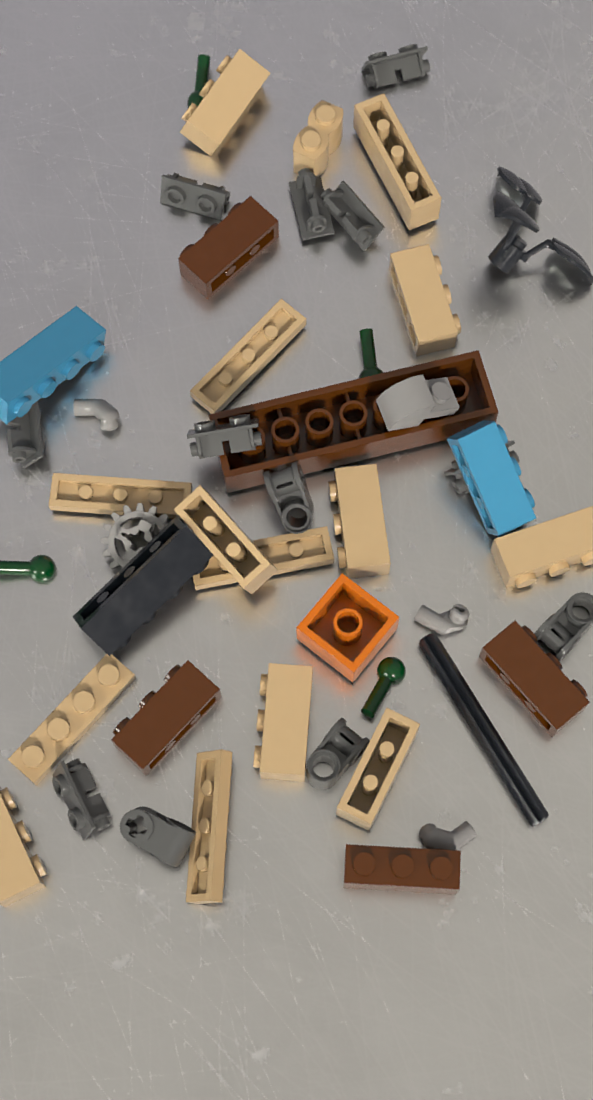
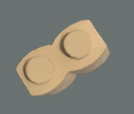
(318, 139)

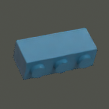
(492, 477)

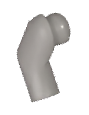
(99, 408)
(445, 622)
(445, 840)

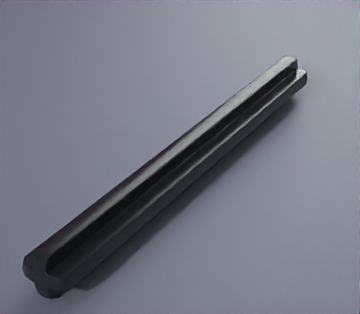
(483, 730)

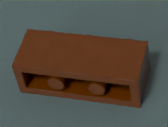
(228, 247)
(534, 677)
(165, 716)
(402, 869)

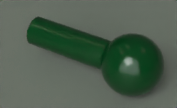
(202, 78)
(368, 353)
(39, 568)
(390, 672)

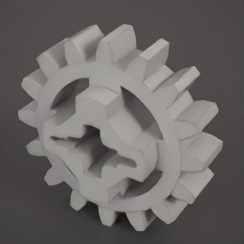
(145, 526)

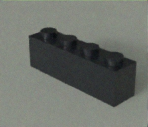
(143, 586)

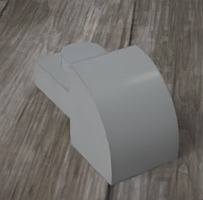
(414, 400)

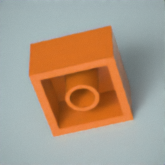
(347, 627)

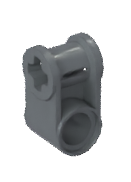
(289, 491)
(563, 628)
(340, 750)
(163, 838)

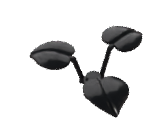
(512, 246)

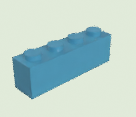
(47, 361)

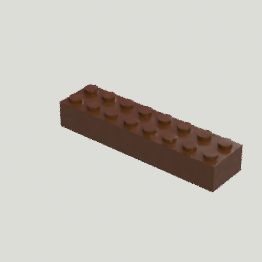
(345, 423)

